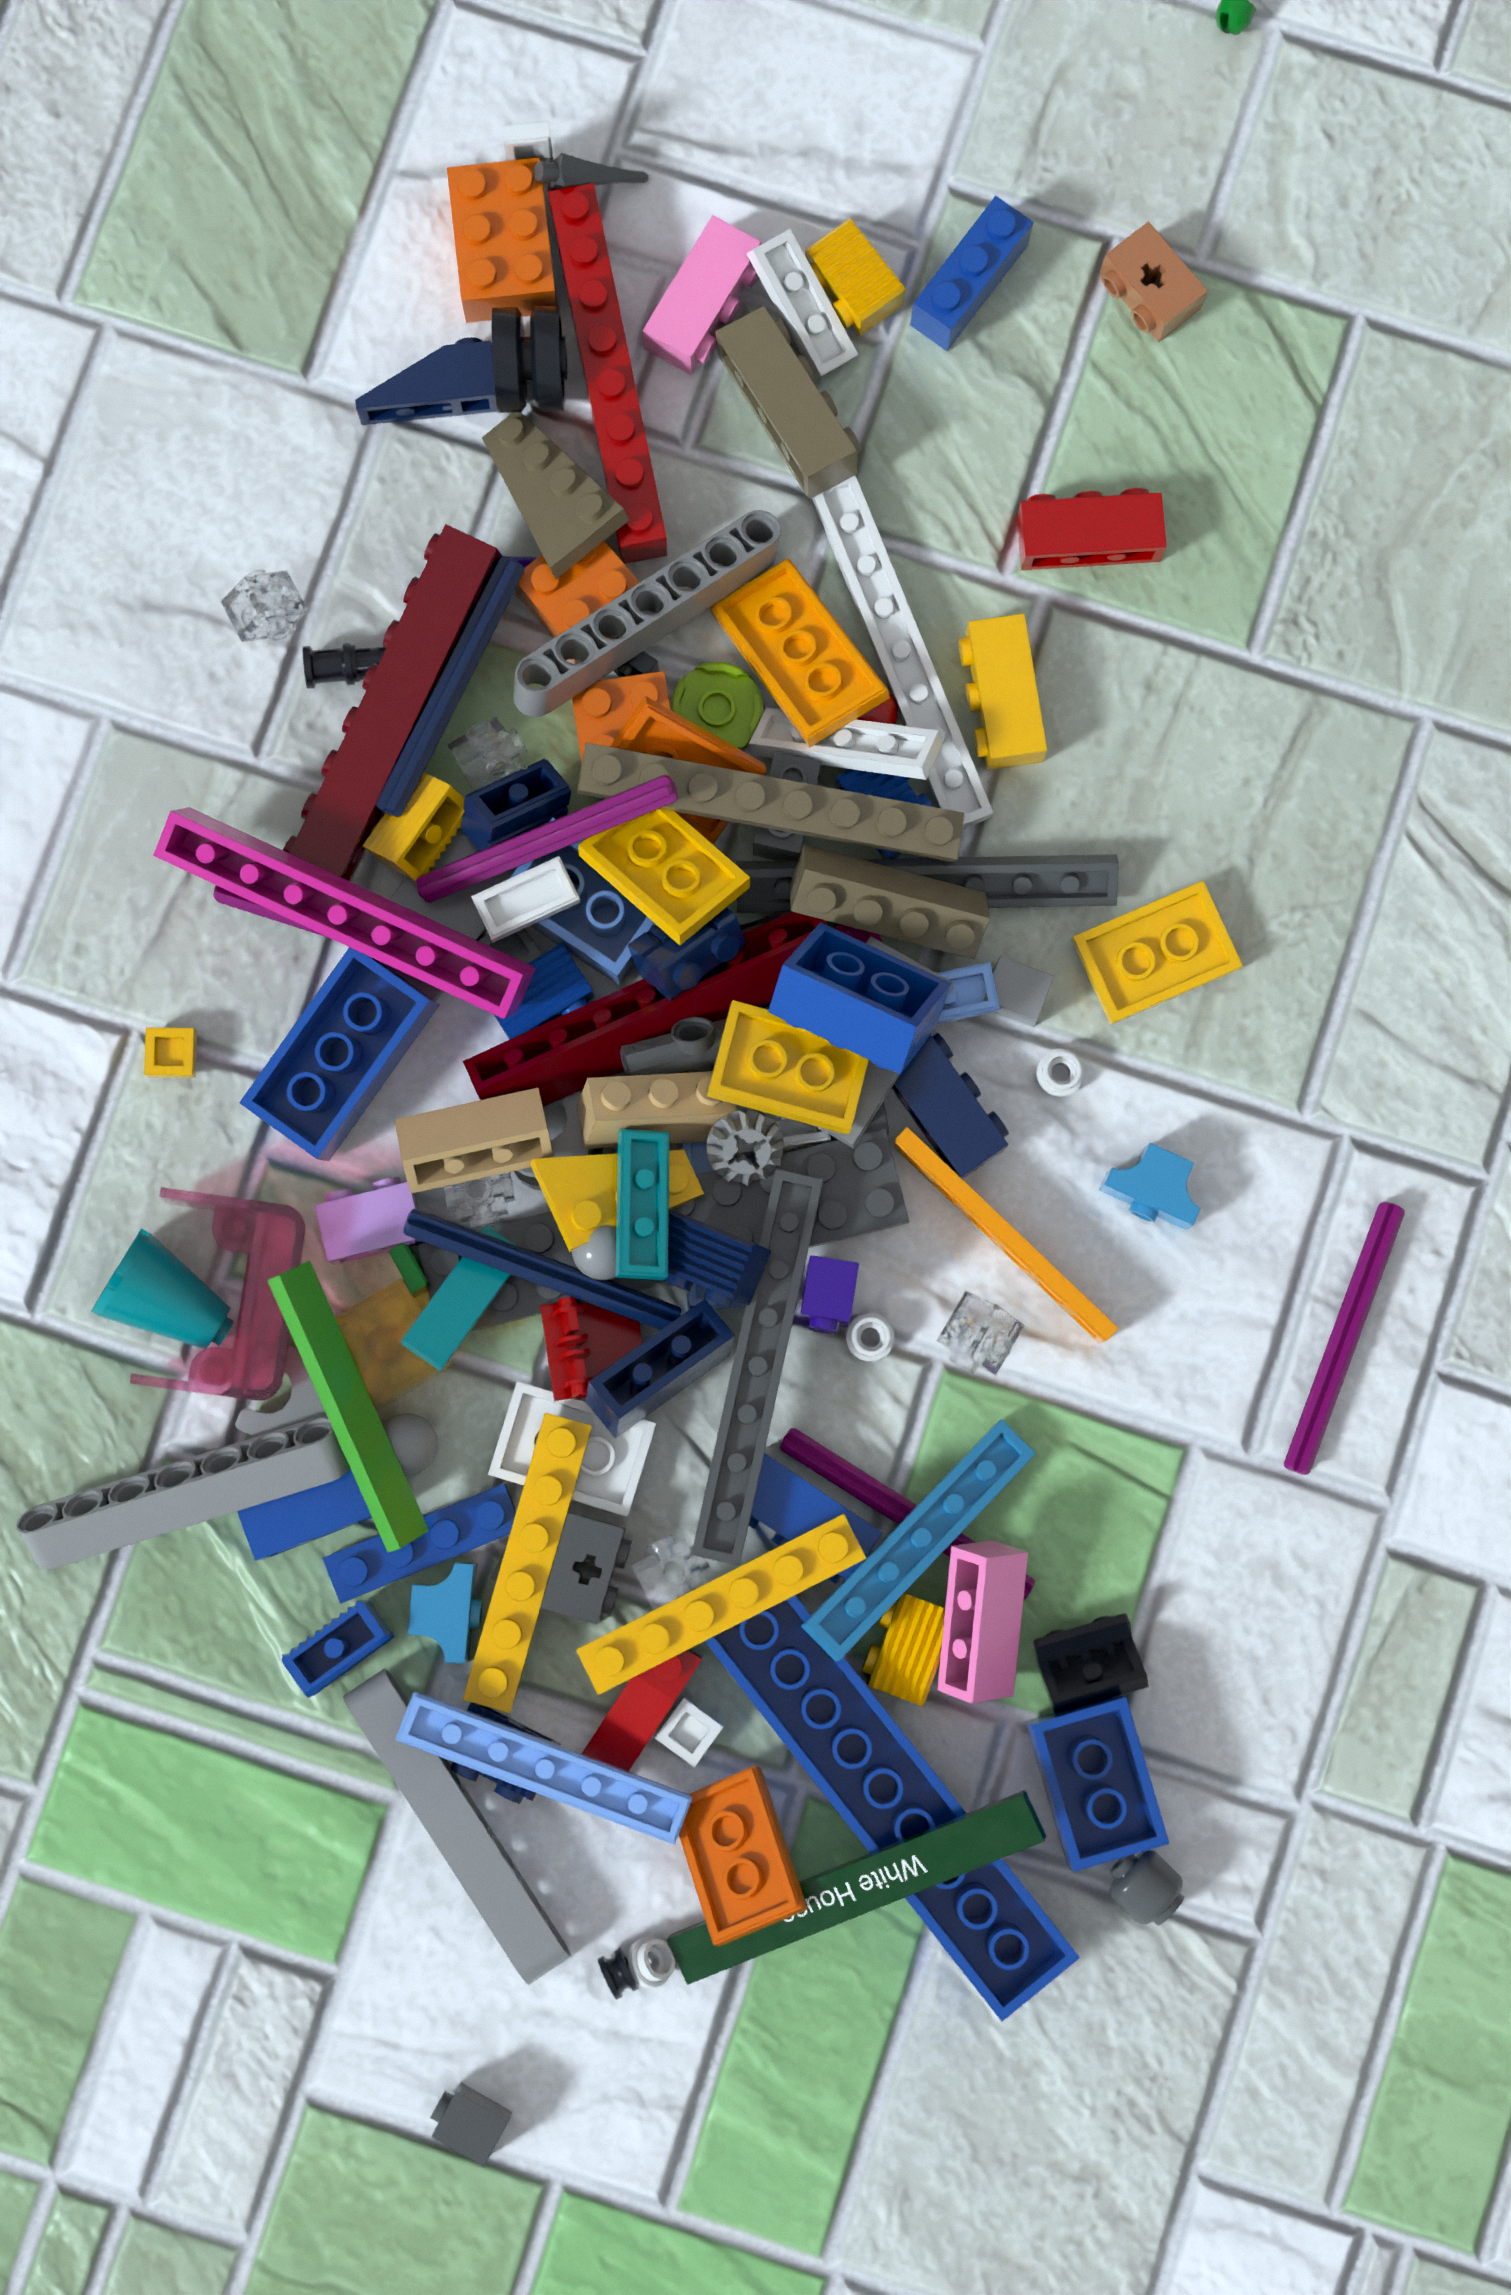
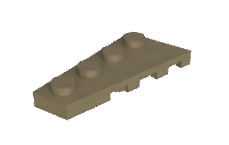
(554, 495)

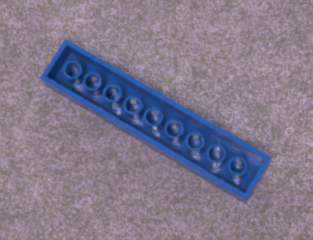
(888, 1795)

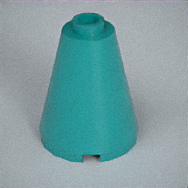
(163, 1296)

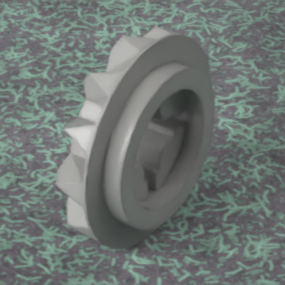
(751, 1127)

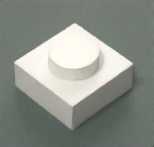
(689, 1732)

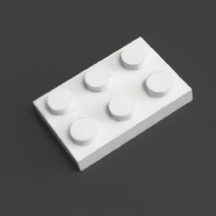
(609, 1466)

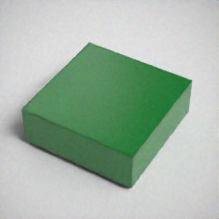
(409, 1269)

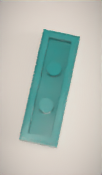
(642, 1204)
(455, 1309)

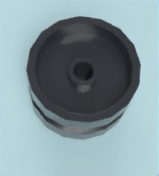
(529, 359)

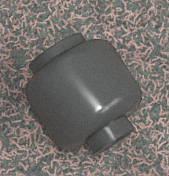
(1146, 1887)

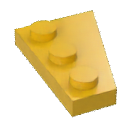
(584, 1190)

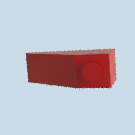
(640, 1711)

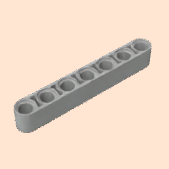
(639, 630)
(183, 1493)
(459, 1832)

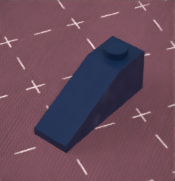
(443, 384)

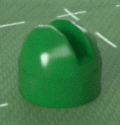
(1234, 15)

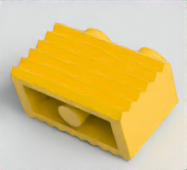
(855, 278)
(421, 833)
(908, 1649)

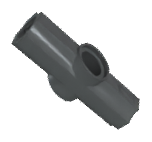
(687, 1049)

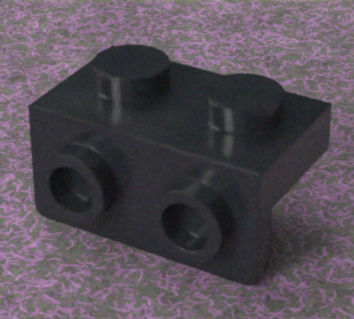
(1089, 1663)

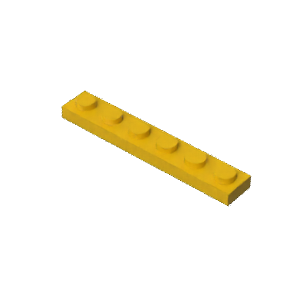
(527, 1563)
(720, 1604)

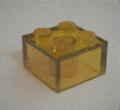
(374, 1339)

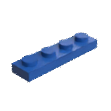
(450, 1534)

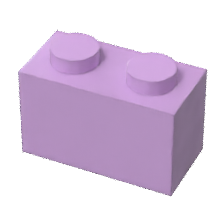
(365, 1222)

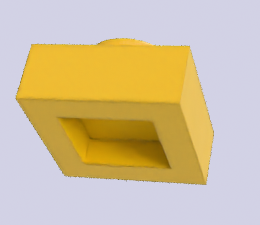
(170, 1052)

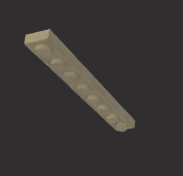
(778, 803)

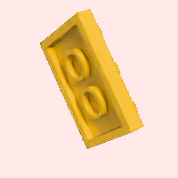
(666, 871)
(1156, 952)
(786, 1070)

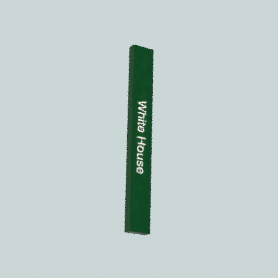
(874, 1882)

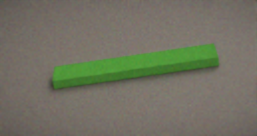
(348, 1406)

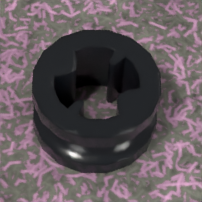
(617, 1973)

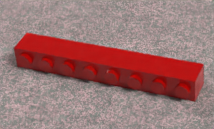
(608, 371)

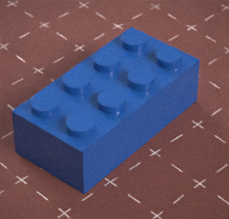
(339, 1054)

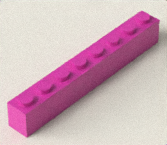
(344, 911)

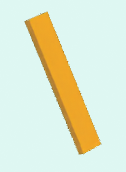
(1004, 1236)

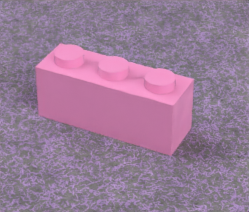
(702, 296)
(982, 1621)

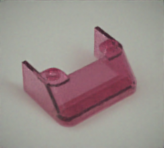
(274, 1243)

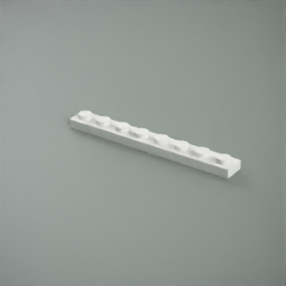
(900, 646)

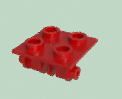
(583, 1343)

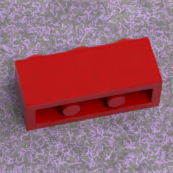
(1091, 530)

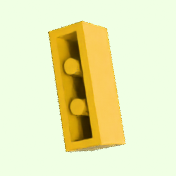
(1003, 692)

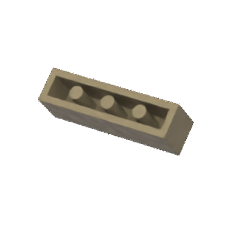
(788, 402)
(889, 901)

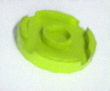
(720, 701)

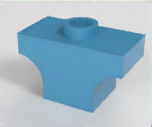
(1155, 1187)
(448, 1612)

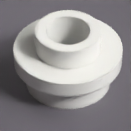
(1067, 1059)
(874, 1322)
(650, 1962)

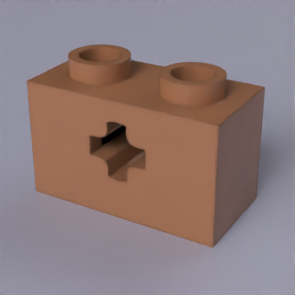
(1151, 260)

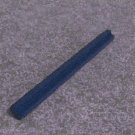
(450, 687)
(539, 1269)

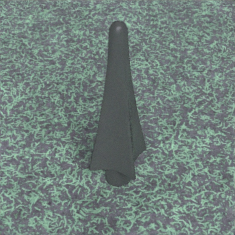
(573, 171)

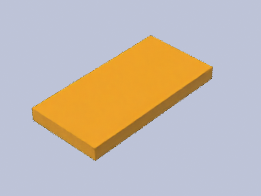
(799, 652)

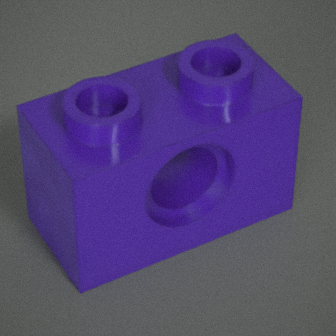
(828, 1294)

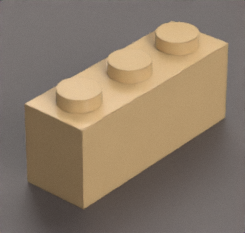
(649, 1103)
(473, 1140)

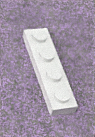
(856, 746)

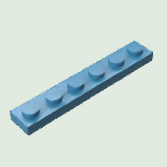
(918, 1540)

